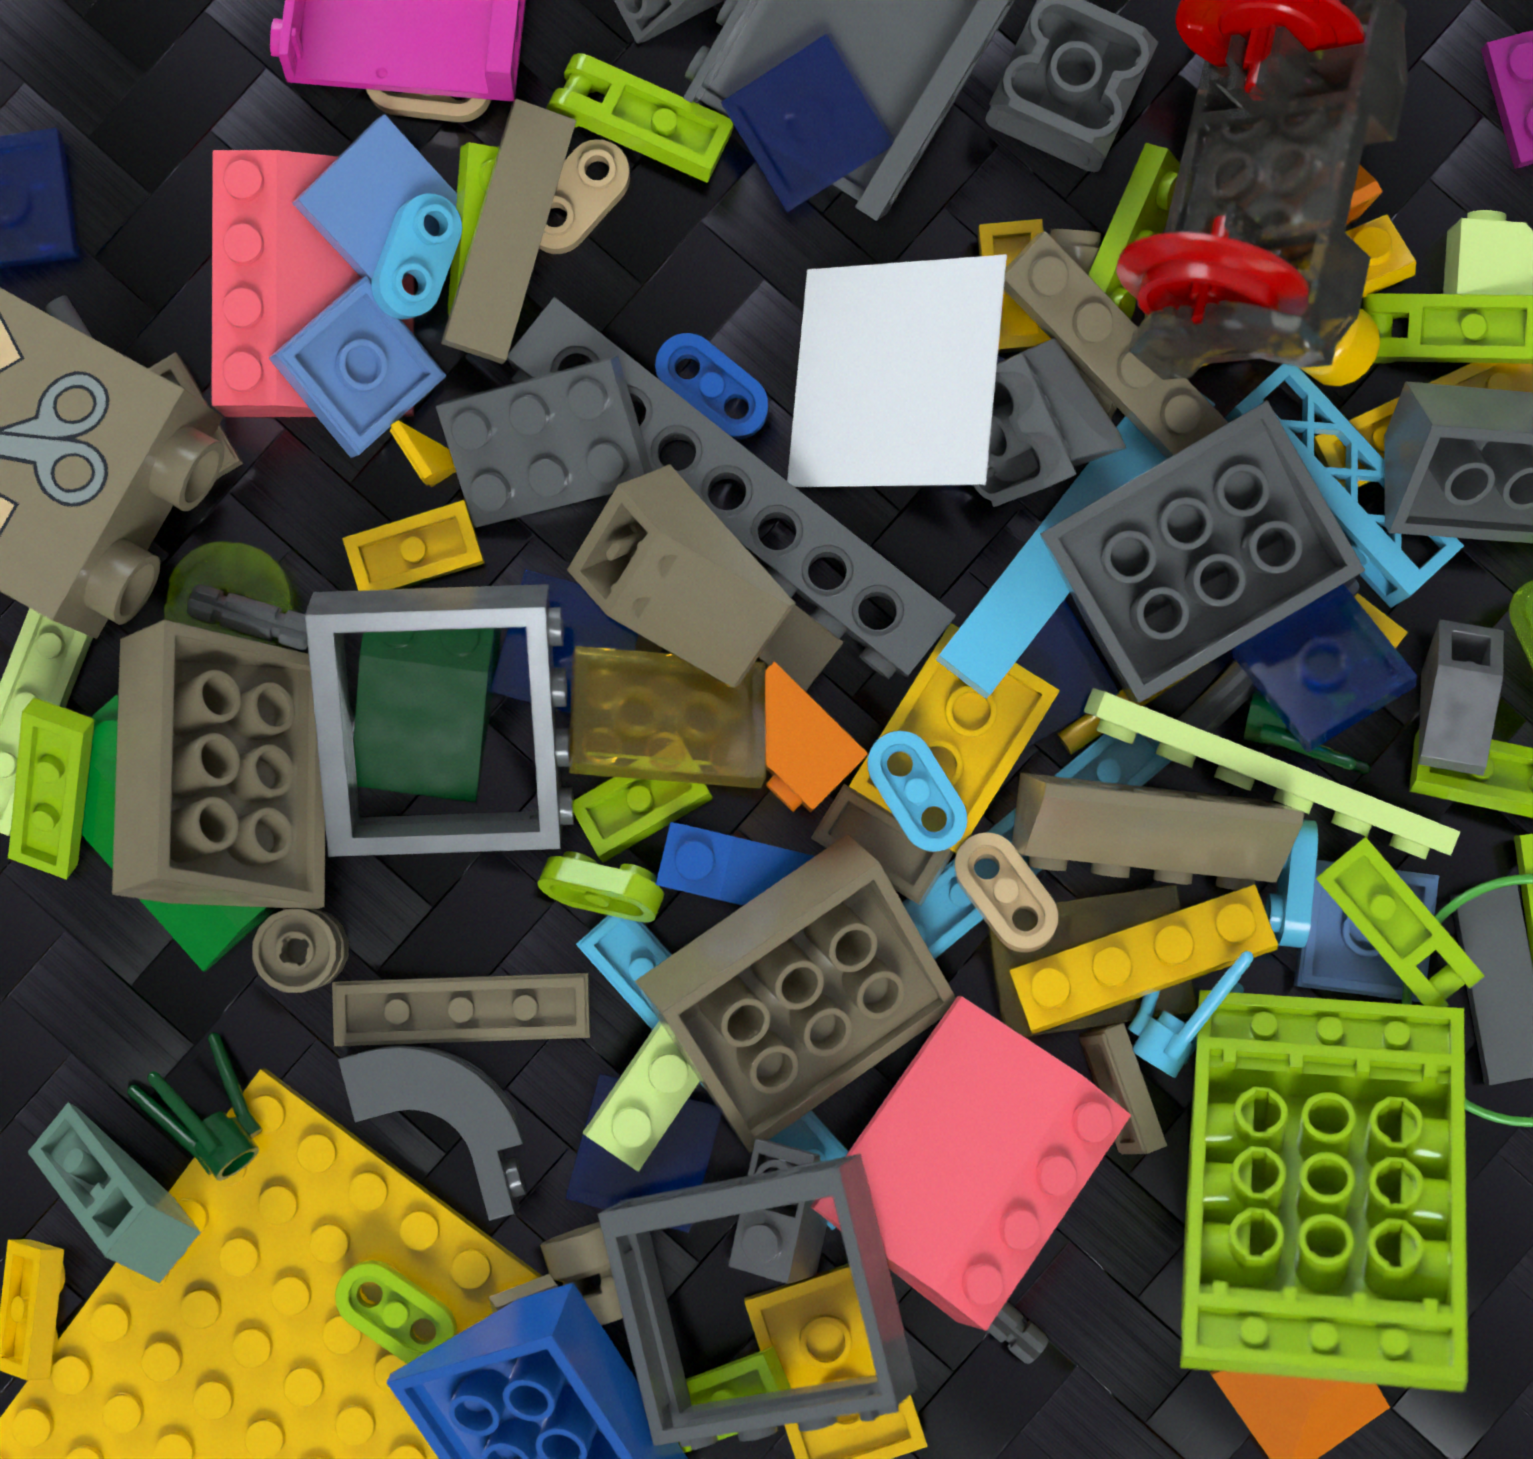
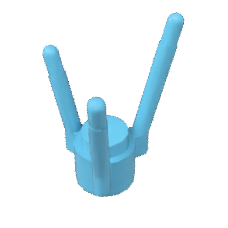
(1169, 1041)

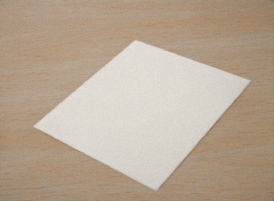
(897, 373)

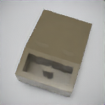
(680, 576)

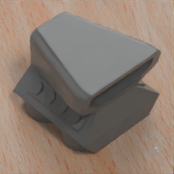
(1071, 80)
(1042, 424)

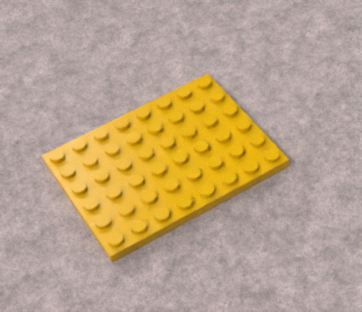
(245, 1329)

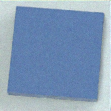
(364, 189)
(357, 368)
(1342, 957)

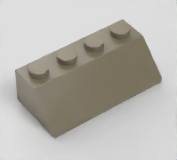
(1152, 829)

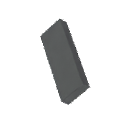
(1502, 1002)

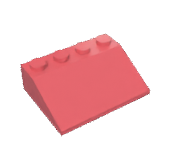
(267, 277)
(978, 1160)

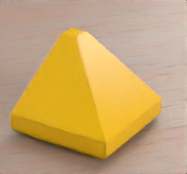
(426, 456)

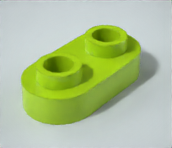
(602, 889)
(393, 1318)

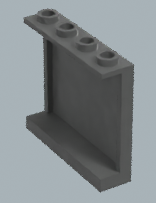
(902, 51)

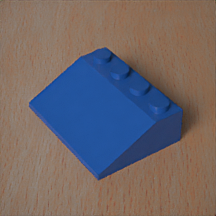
(529, 1387)

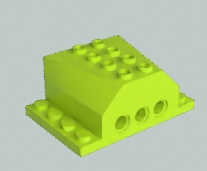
(1327, 1192)

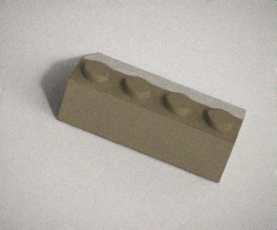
(216, 772)
(799, 991)

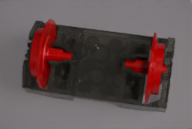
(1267, 183)

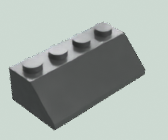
(1460, 463)

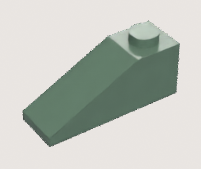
(113, 1196)

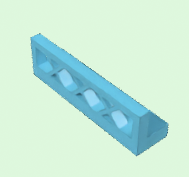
(1385, 564)

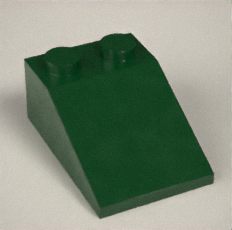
(424, 710)

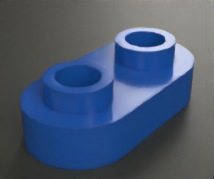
(714, 385)

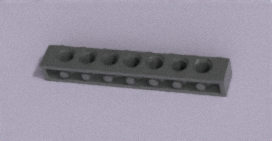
(565, 338)

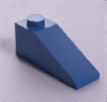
(723, 864)

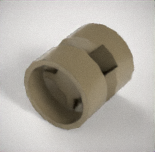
(300, 949)
(577, 1256)

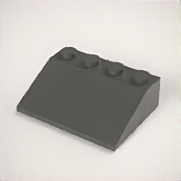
(1201, 553)

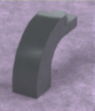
(454, 1090)

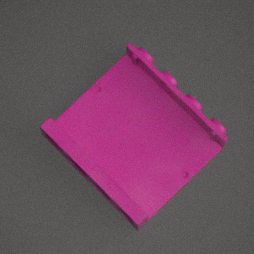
(403, 45)

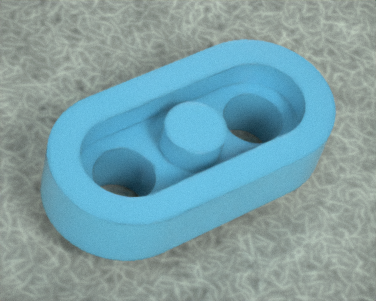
(416, 252)
(917, 791)
(1292, 905)

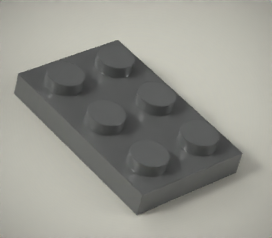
(544, 441)

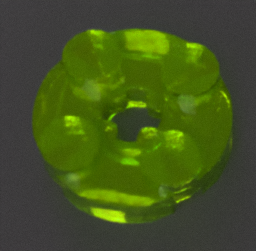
(231, 568)

